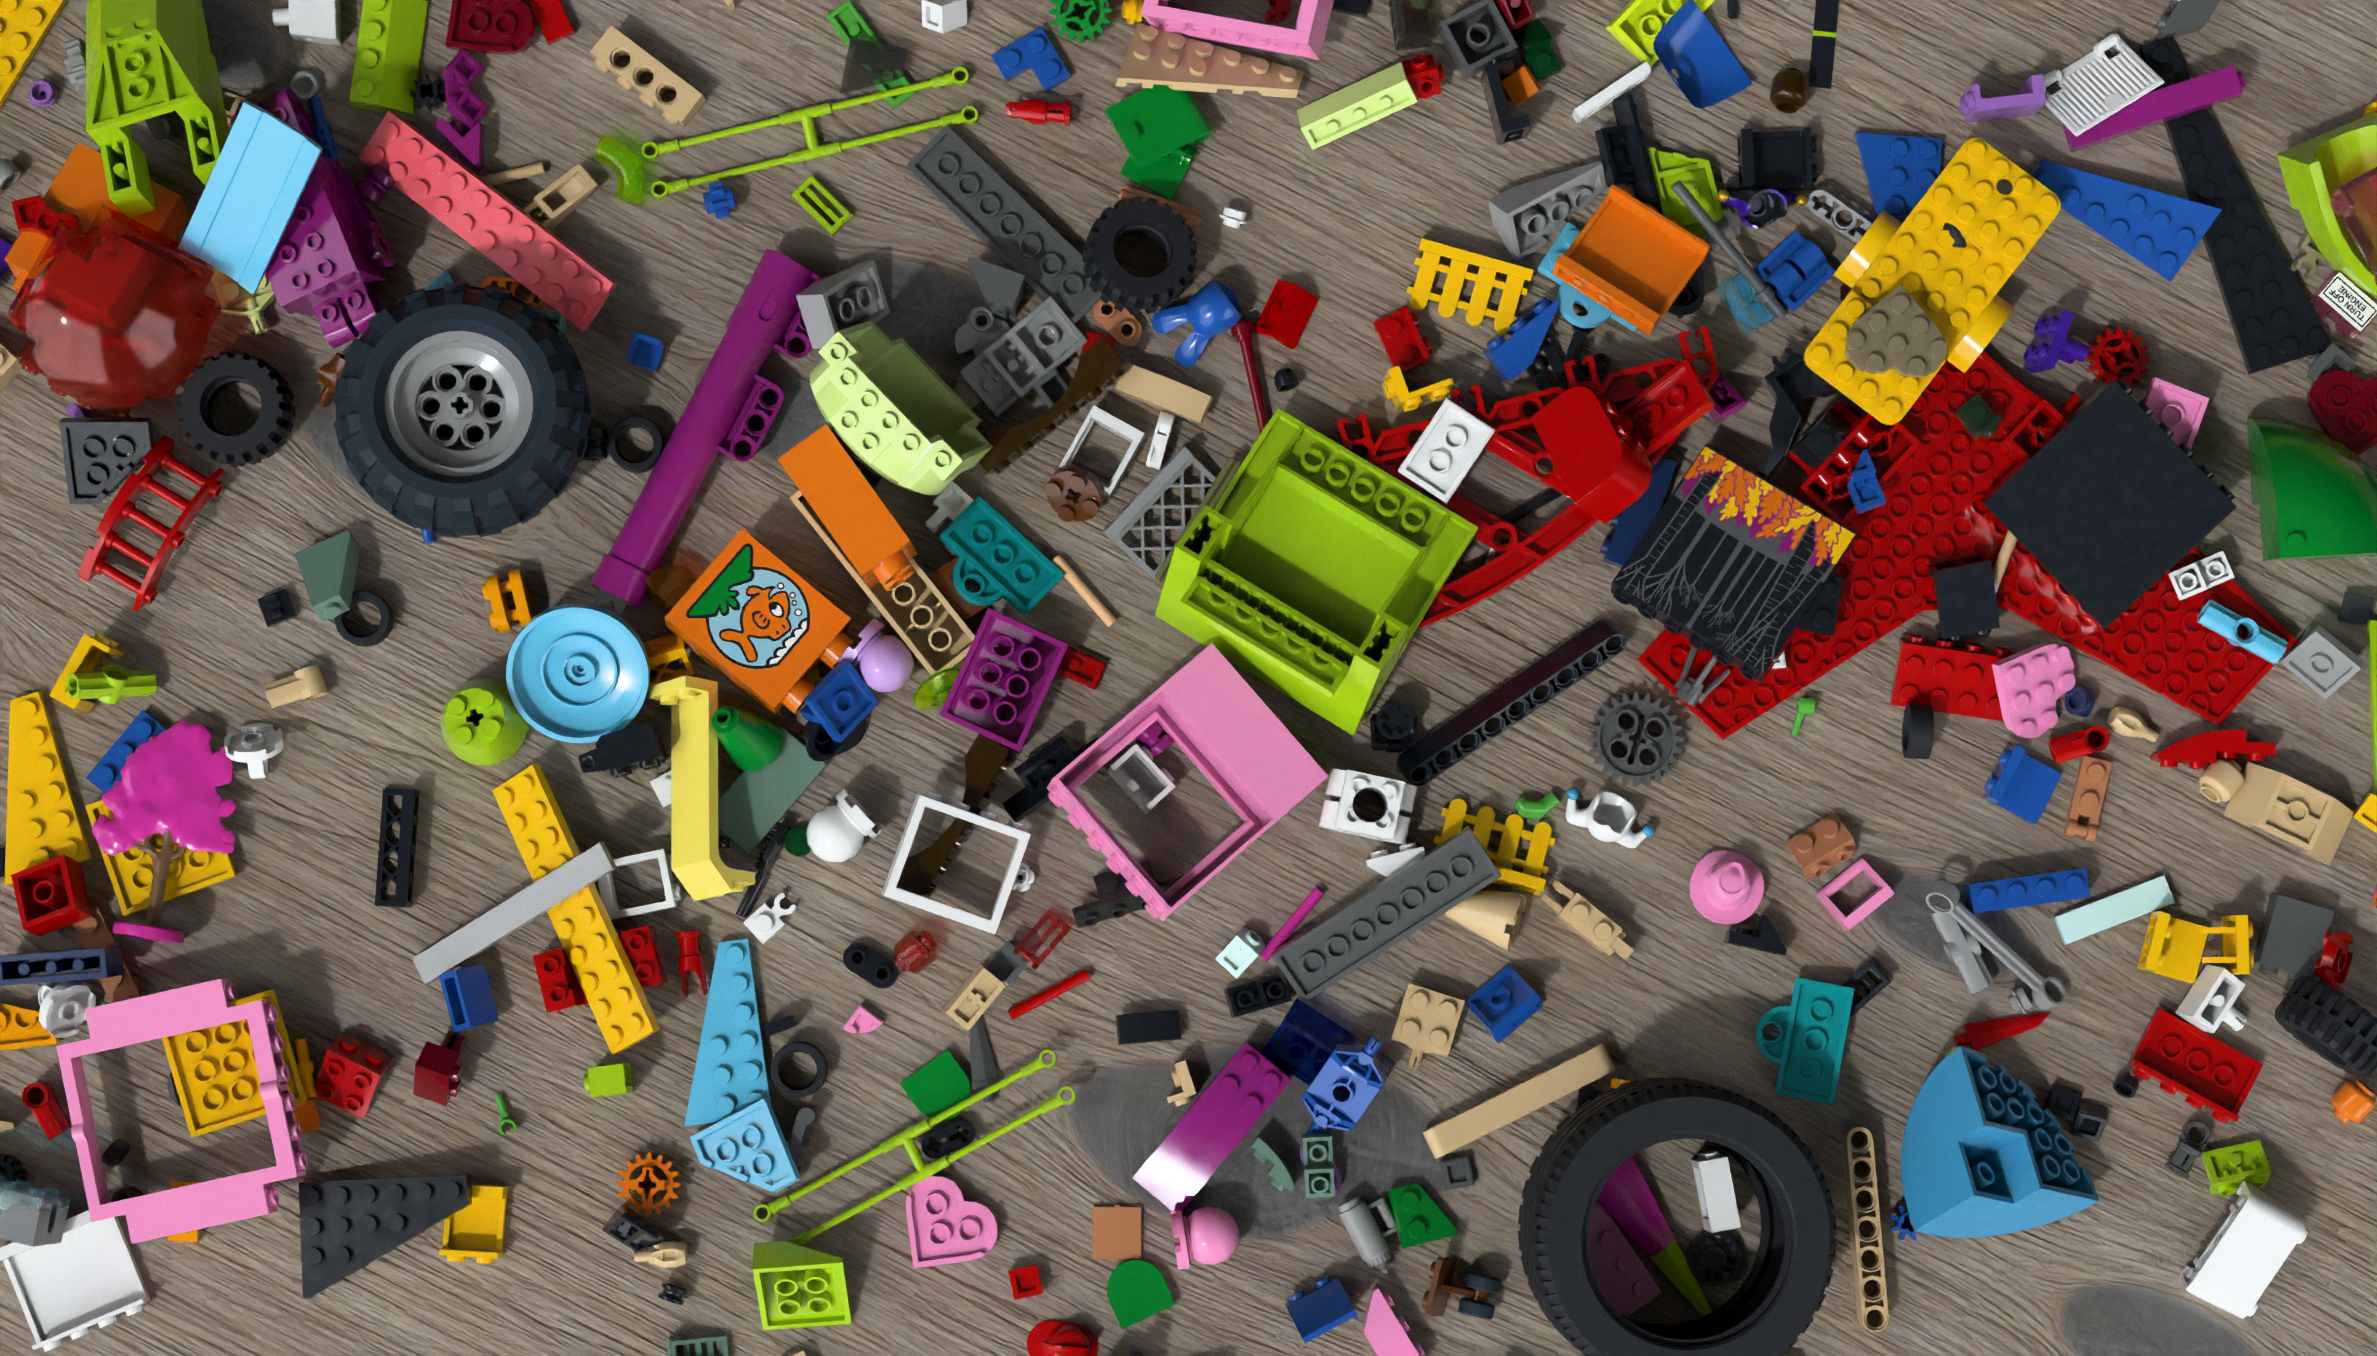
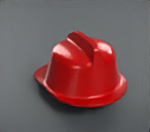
(1061, 1339)

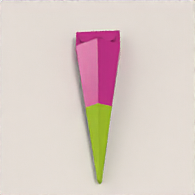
(1636, 1211)

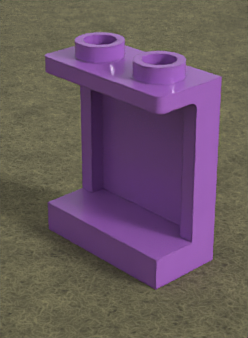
(2026, 103)

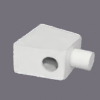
(311, 20)

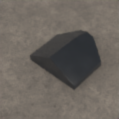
(632, 1229)

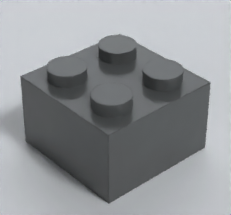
(1476, 37)

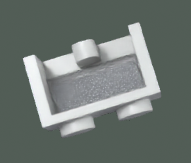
(1142, 778)

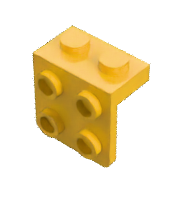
(1396, 389)

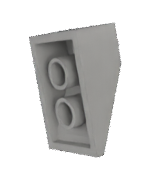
(842, 302)

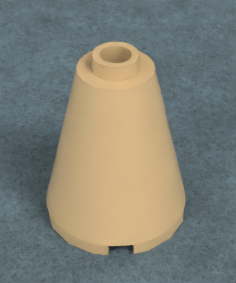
(1491, 916)

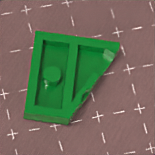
(1418, 1217)

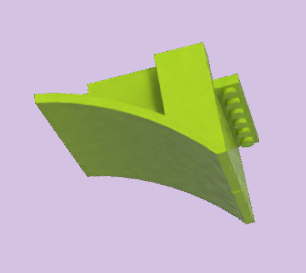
(1312, 570)

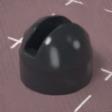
(1285, 380)
(2126, 1085)

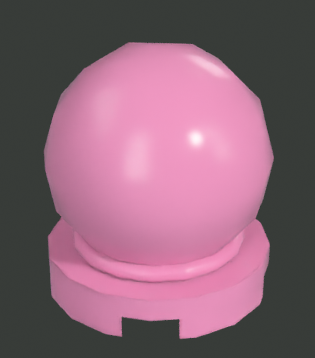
(1205, 1236)

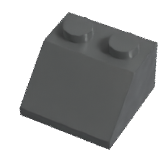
(998, 286)

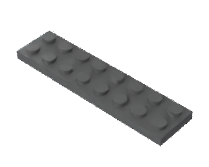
(1005, 222)
(1386, 914)

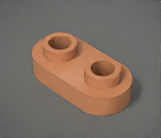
(1116, 321)

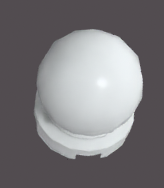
(840, 829)

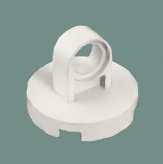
(254, 746)
(64, 1007)

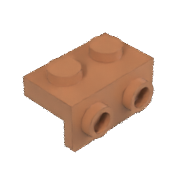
(1822, 846)

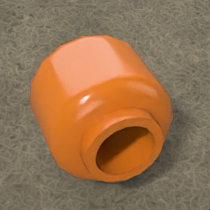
(2353, 1101)

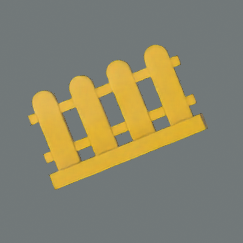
(1455, 277)
(1527, 881)

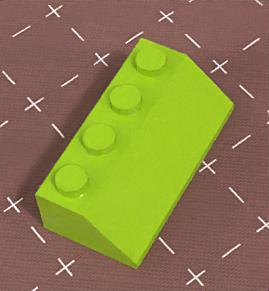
(388, 55)

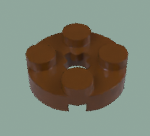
(1067, 505)

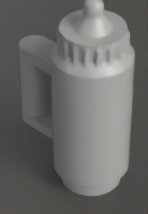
(1365, 1231)

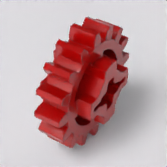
(2106, 354)

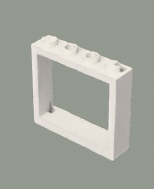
(960, 811)

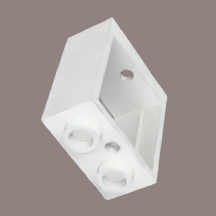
(1116, 426)
(671, 889)
(1715, 1192)

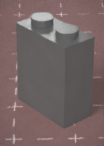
(2292, 937)

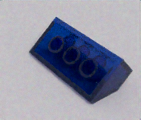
(1307, 1041)

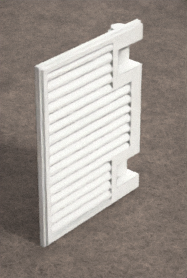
(2099, 85)

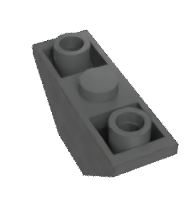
(2184, 18)

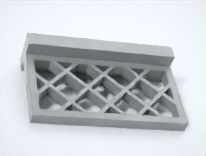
(1147, 497)

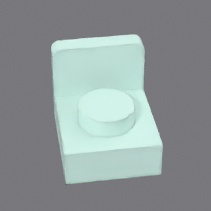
(1241, 951)

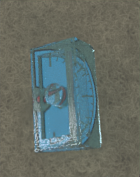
(1744, 305)

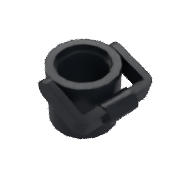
(1393, 723)

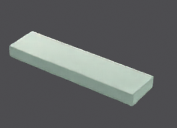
(2114, 909)

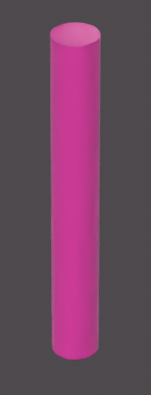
(1291, 924)

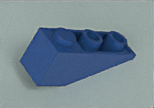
(1519, 346)

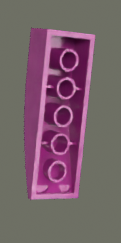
(1211, 1128)

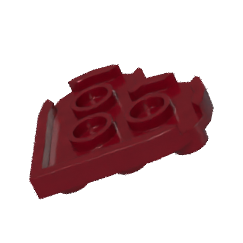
(490, 26)
(2346, 408)

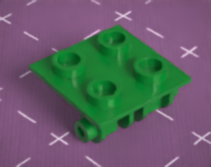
(1163, 175)

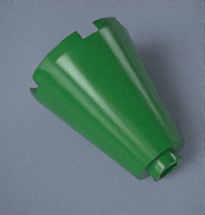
(747, 737)

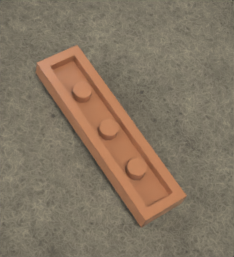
(97, 933)

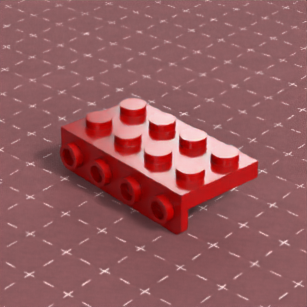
(1948, 677)
(2194, 1066)

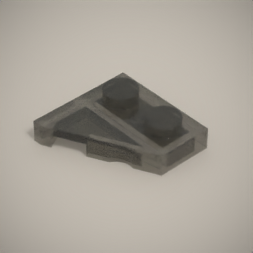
(871, 65)

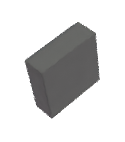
(1456, 1173)

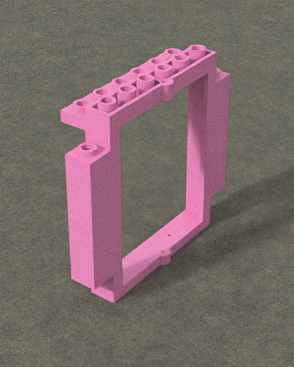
(209, 1201)

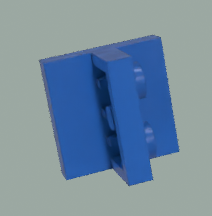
(839, 701)
(1504, 1003)

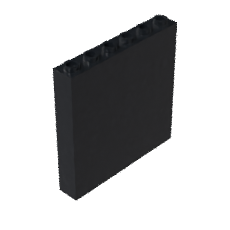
(2109, 502)

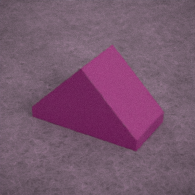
(1726, 399)

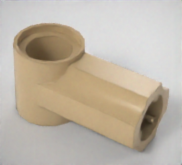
(303, 685)

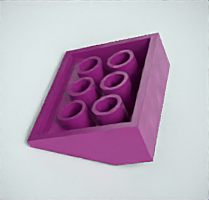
(1004, 679)

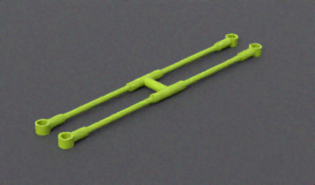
(806, 117)
(906, 1138)

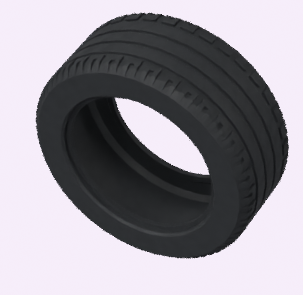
(1604, 1133)

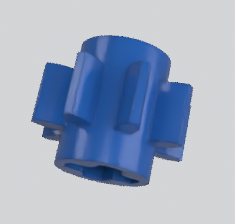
(719, 200)
(1898, 1219)

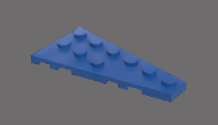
(1898, 170)
(2140, 221)

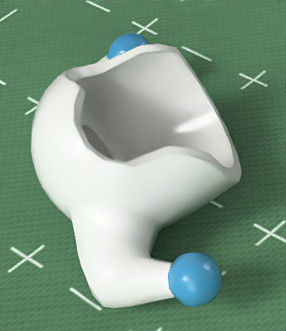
(1607, 818)

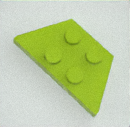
(1697, 178)

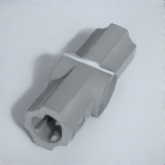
(1963, 952)

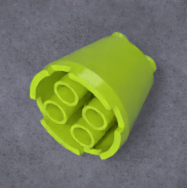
(499, 732)

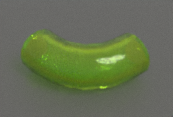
(627, 167)

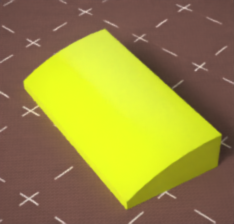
(1641, 22)

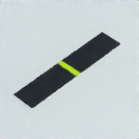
(1823, 43)

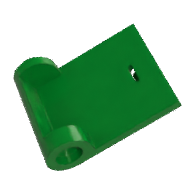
(1161, 120)

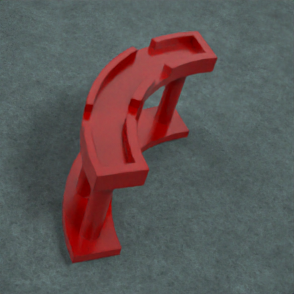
(124, 507)

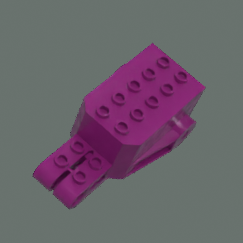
(330, 246)

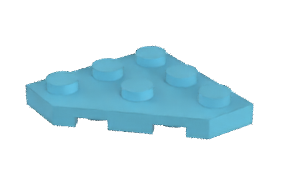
(749, 1148)

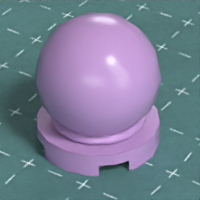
(881, 659)

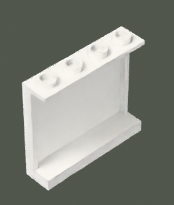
(75, 1281)

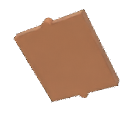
(1116, 1233)

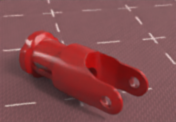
(1037, 111)
(691, 959)

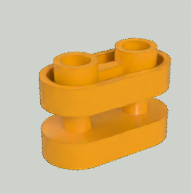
(495, 590)

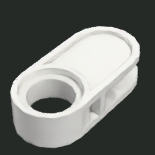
(1160, 440)

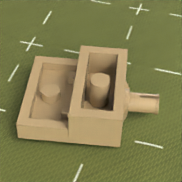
(1426, 1022)

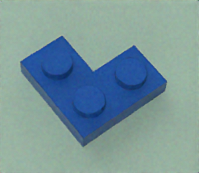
(1032, 52)

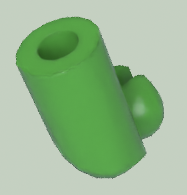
(1536, 809)

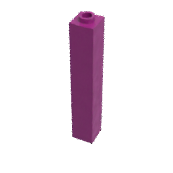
(2163, 106)

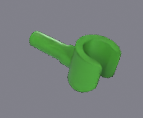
(1803, 706)
(505, 1117)

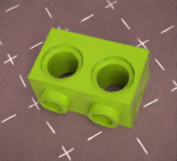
(609, 1080)

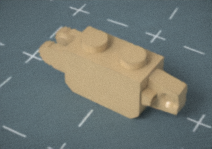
(1589, 922)

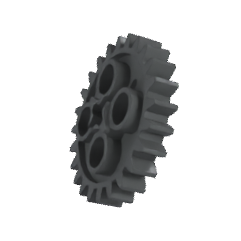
(1661, 747)

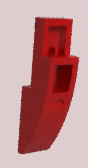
(2203, 749)

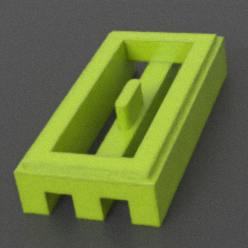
(839, 222)

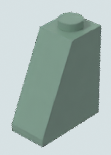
(330, 573)

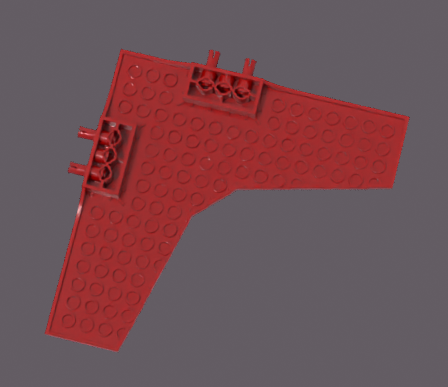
(1933, 515)

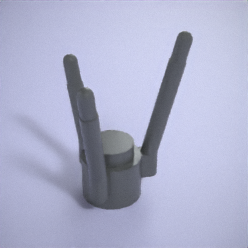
(1691, 690)

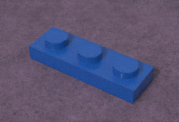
(108, 768)

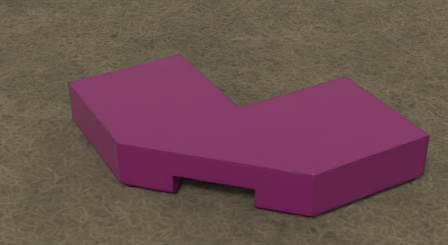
(460, 99)

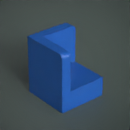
(646, 352)

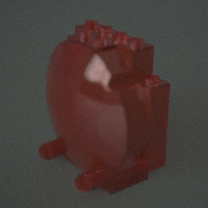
(114, 313)

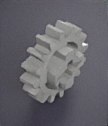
(76, 64)

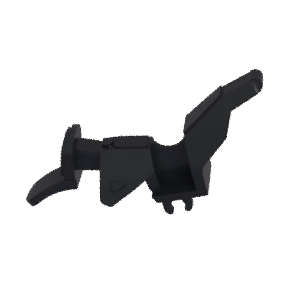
(1789, 386)

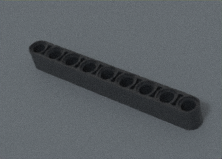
(1511, 702)

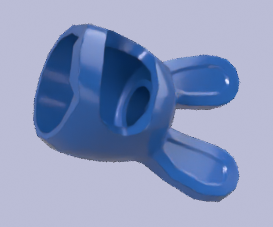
(1208, 311)

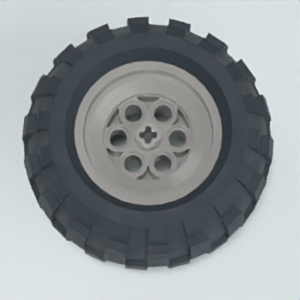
(459, 483)

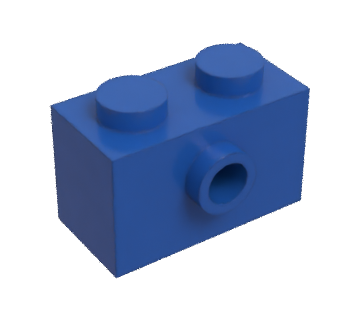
(469, 997)

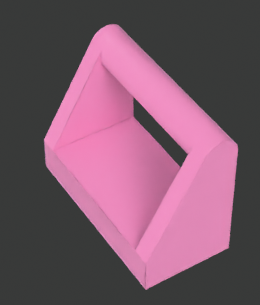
(1864, 908)

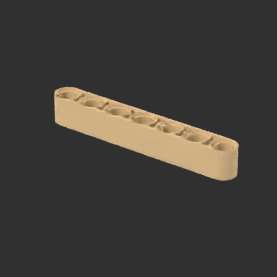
(1519, 1100)
(1873, 1241)

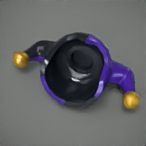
(1760, 203)

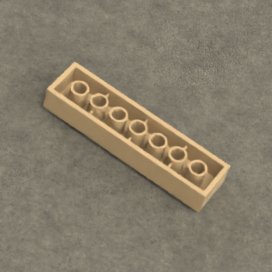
(912, 608)

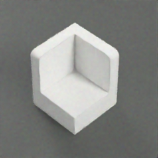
(944, 14)

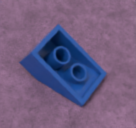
(1320, 1308)

